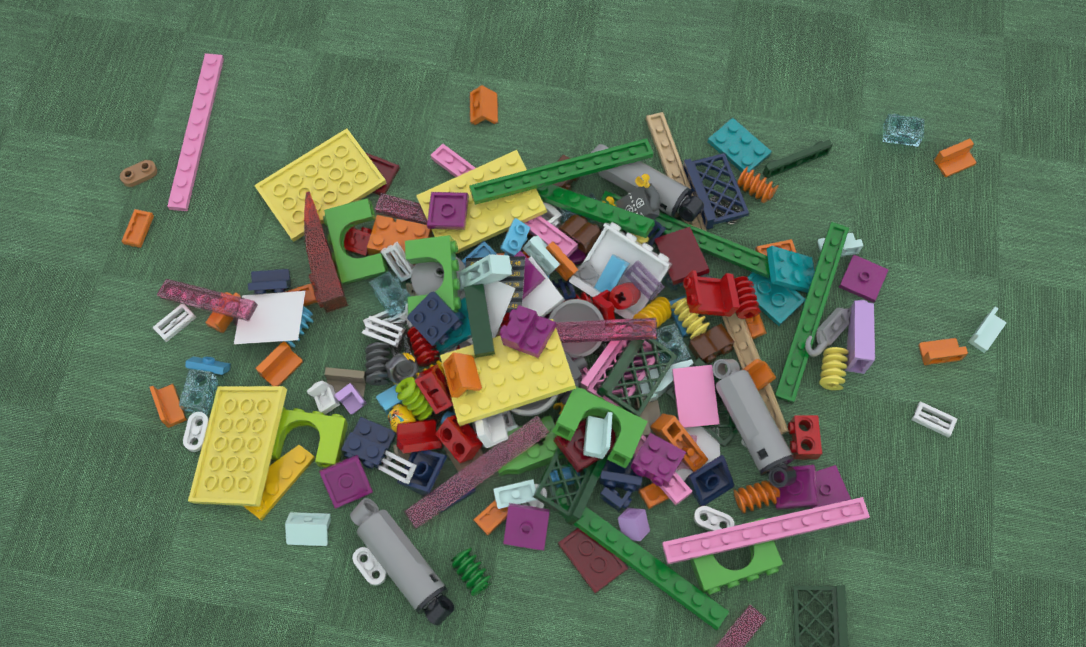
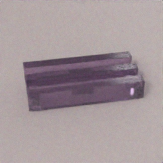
(656, 292)

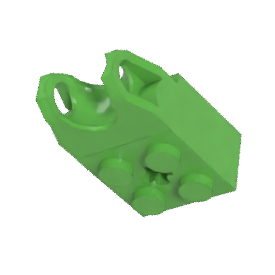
(536, 455)

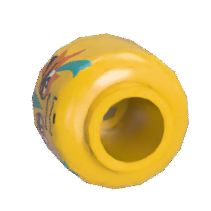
(398, 415)

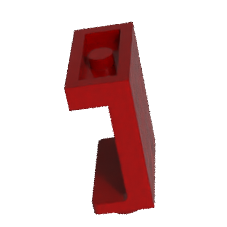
(711, 295)

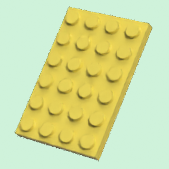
(332, 172)
(490, 217)
(512, 379)
(238, 445)

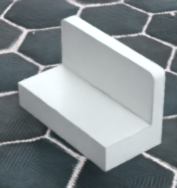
(492, 430)

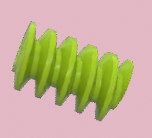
(414, 399)

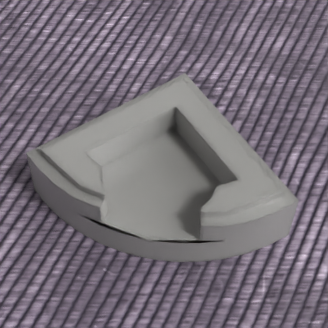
(586, 271)

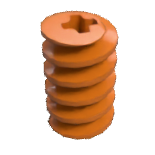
(756, 186)
(755, 495)

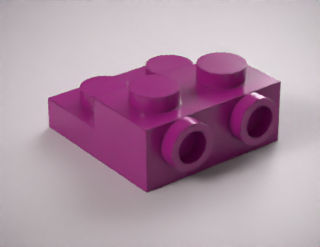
(527, 331)
(657, 460)

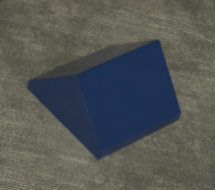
(426, 471)
(710, 481)

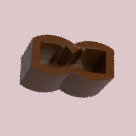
(581, 232)
(711, 344)

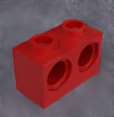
(435, 388)
(810, 437)
(459, 440)

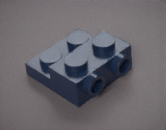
(369, 443)

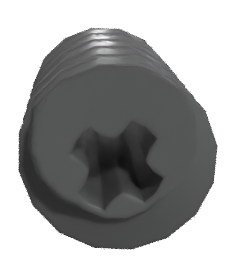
(376, 363)

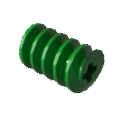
(471, 572)

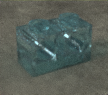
(906, 131)
(387, 290)
(675, 344)
(193, 391)

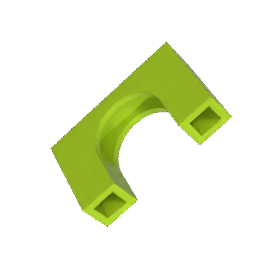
(331, 431)

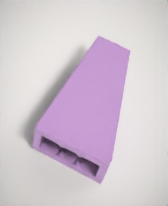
(861, 337)

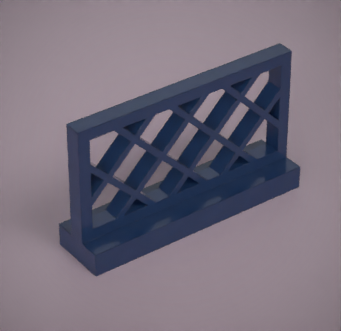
(699, 189)

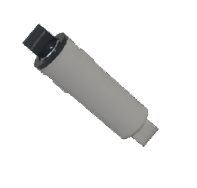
(674, 197)
(754, 423)
(402, 561)

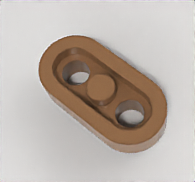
(138, 173)

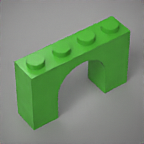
(339, 221)
(442, 251)
(627, 426)
(713, 576)

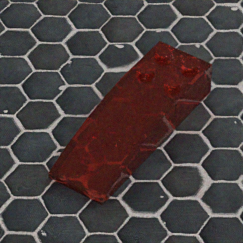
(324, 273)

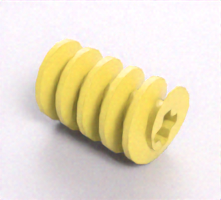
(691, 320)
(833, 368)

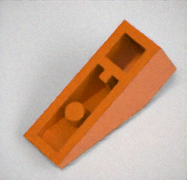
(671, 430)

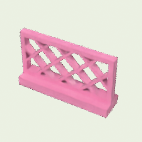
(604, 363)

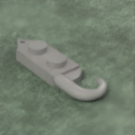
(829, 330)

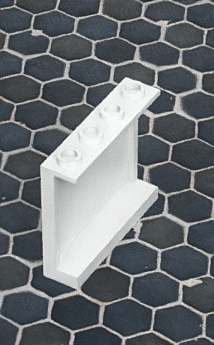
(627, 248)

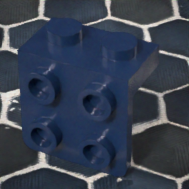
(435, 319)
(618, 476)

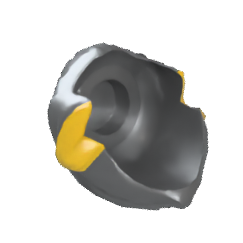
(401, 367)

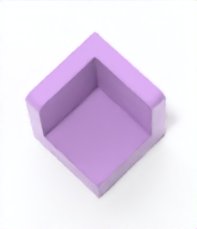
(350, 398)
(634, 523)

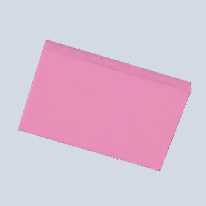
(695, 396)

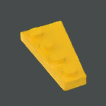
(280, 478)

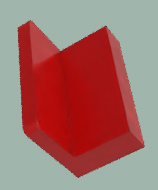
(417, 436)

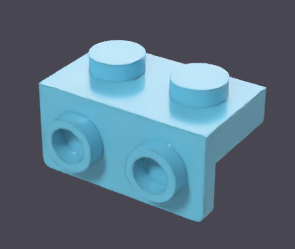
(515, 238)

